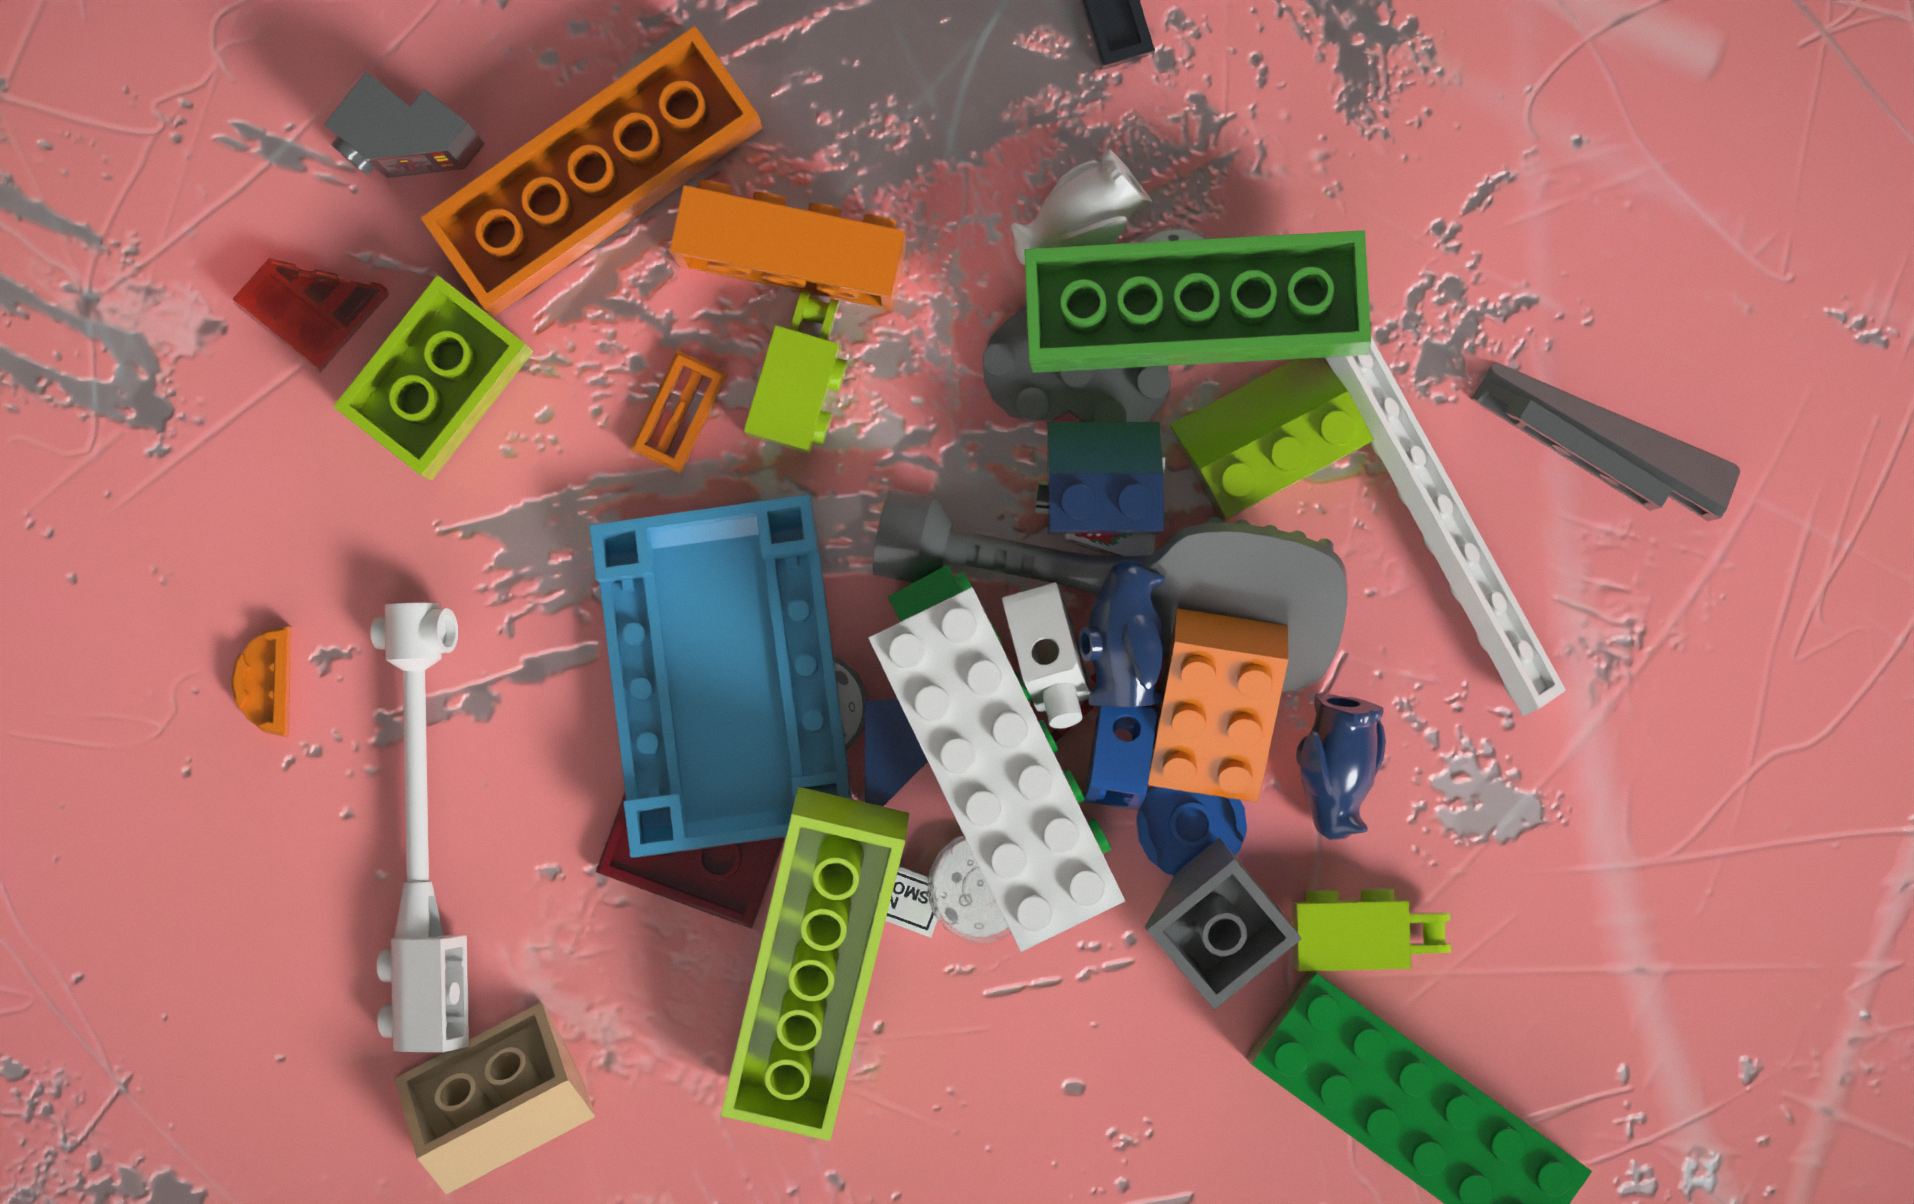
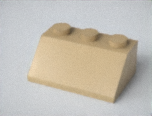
(493, 1099)

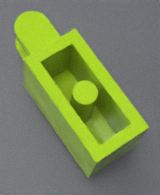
(798, 380)
(1362, 931)

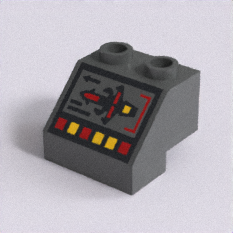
(400, 139)

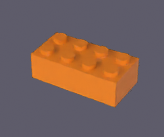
(789, 246)

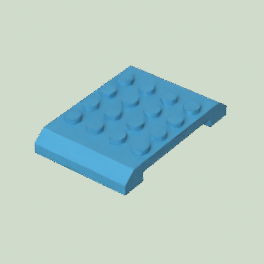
(719, 671)

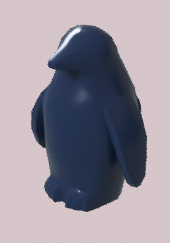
(1125, 638)
(1341, 762)

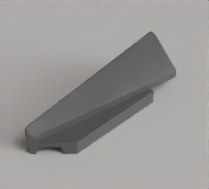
(1610, 446)

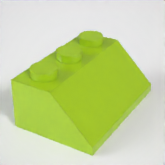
(1271, 434)

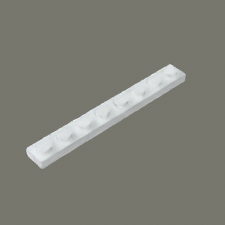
(1449, 531)

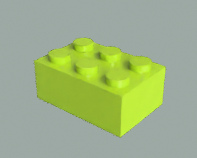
(433, 378)

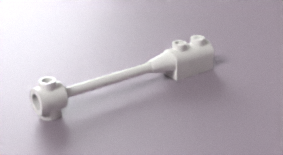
(423, 964)

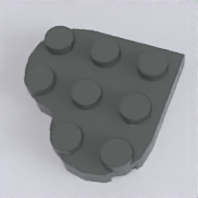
(1087, 394)

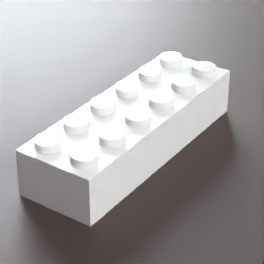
(996, 769)

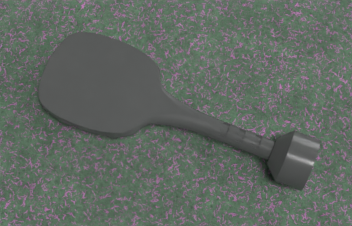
(1206, 569)

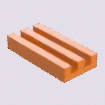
(701, 416)

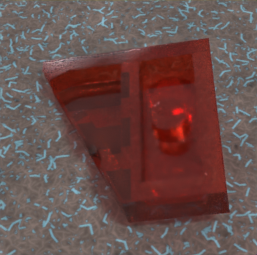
(307, 309)

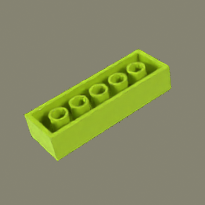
(815, 963)

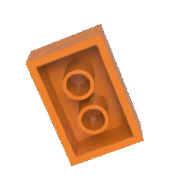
(1218, 704)

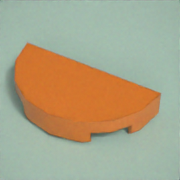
(263, 681)

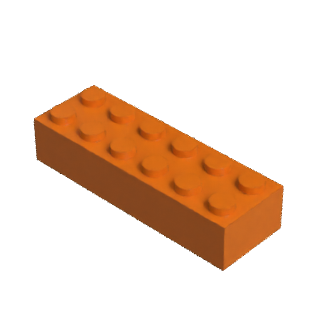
(593, 172)

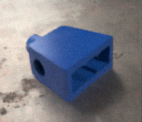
(1116, 767)

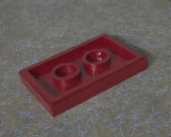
(715, 880)

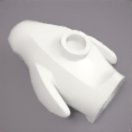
(1084, 208)

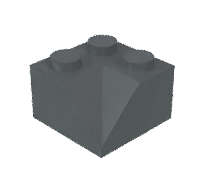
(1219, 924)

